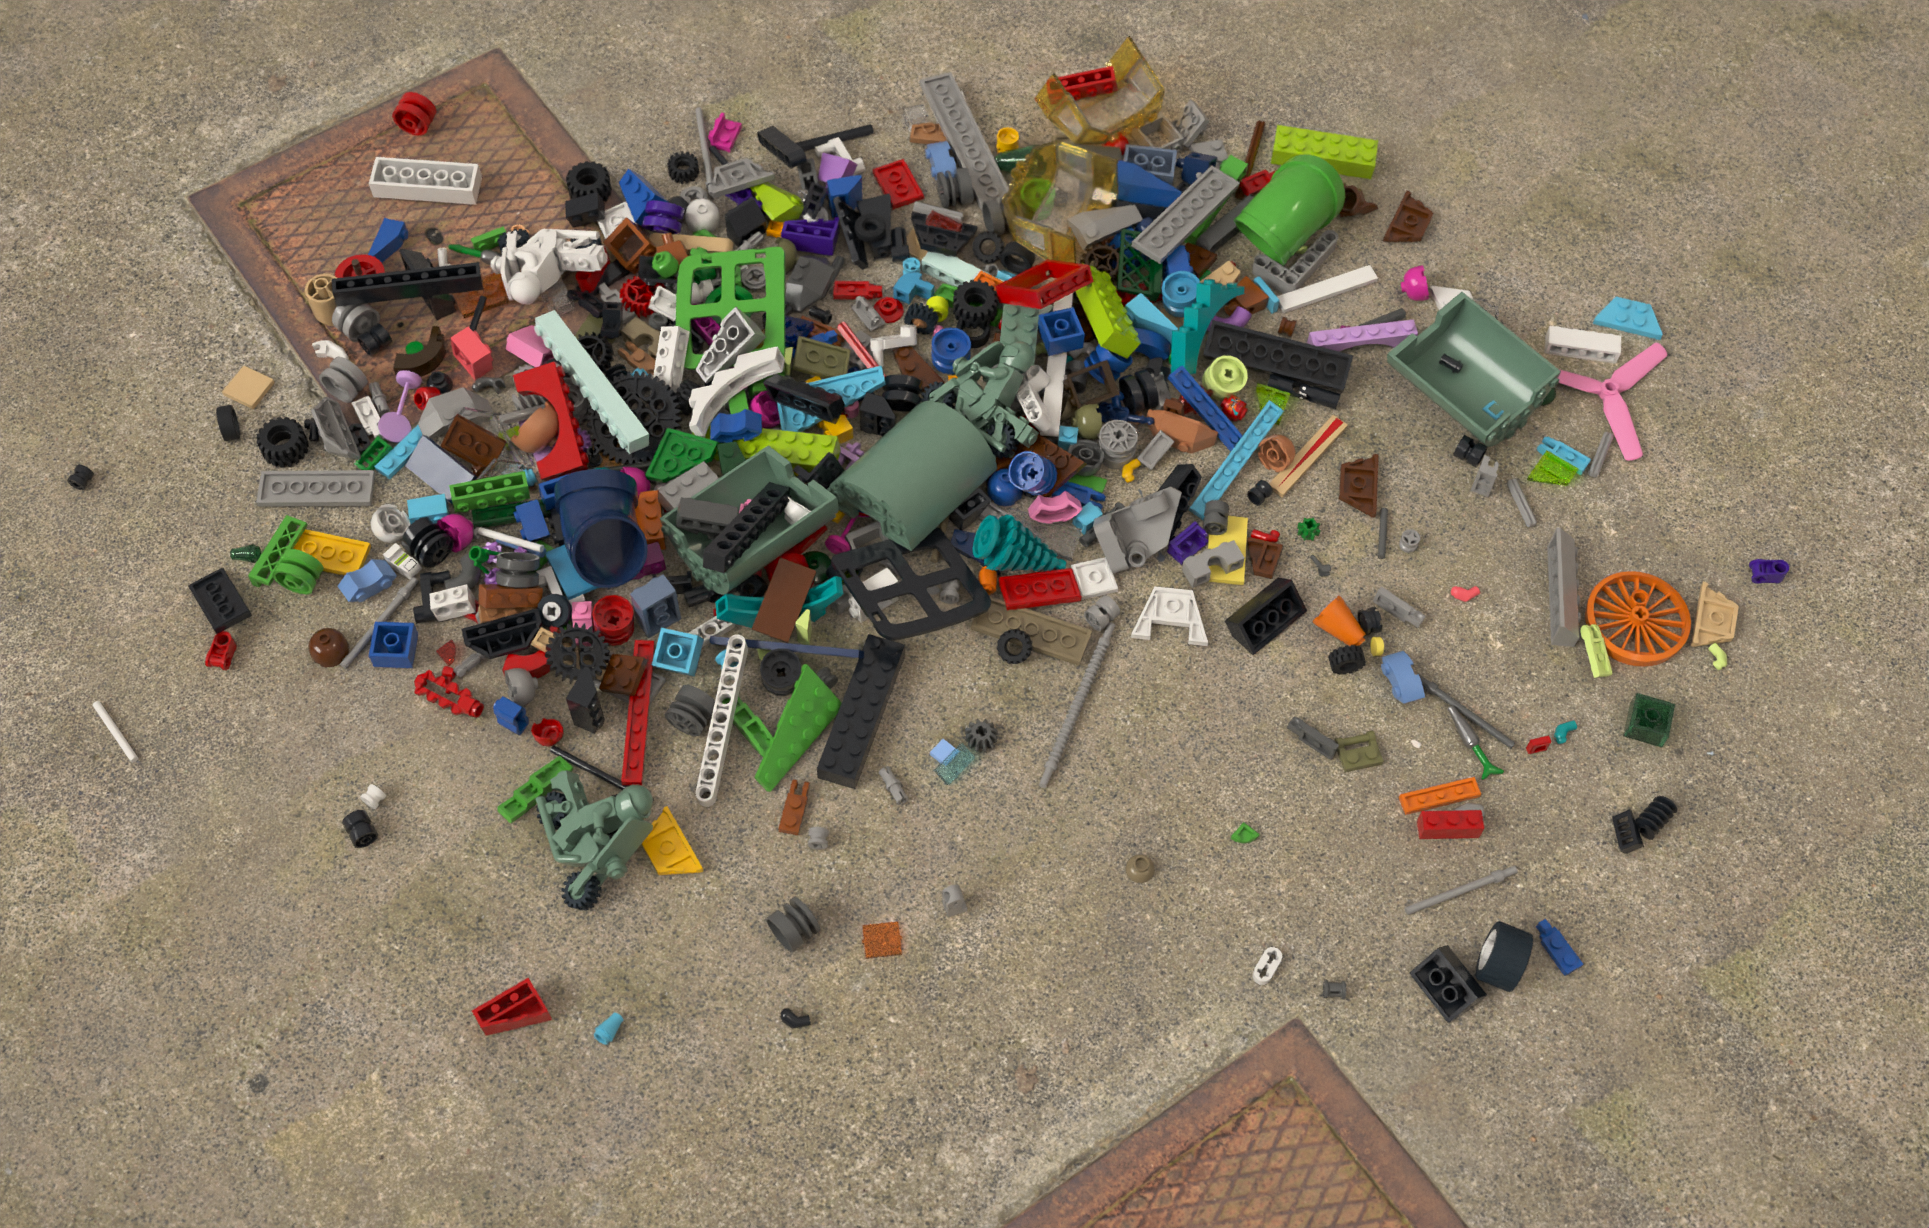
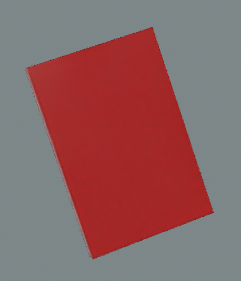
(899, 182)

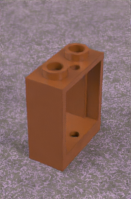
(621, 235)

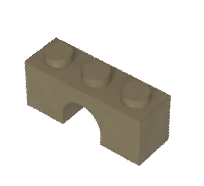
(641, 333)

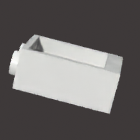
(879, 580)

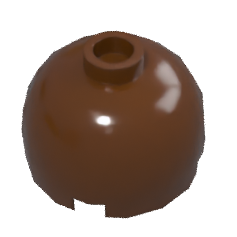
(328, 647)

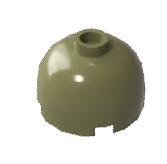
(790, 252)
(1087, 421)

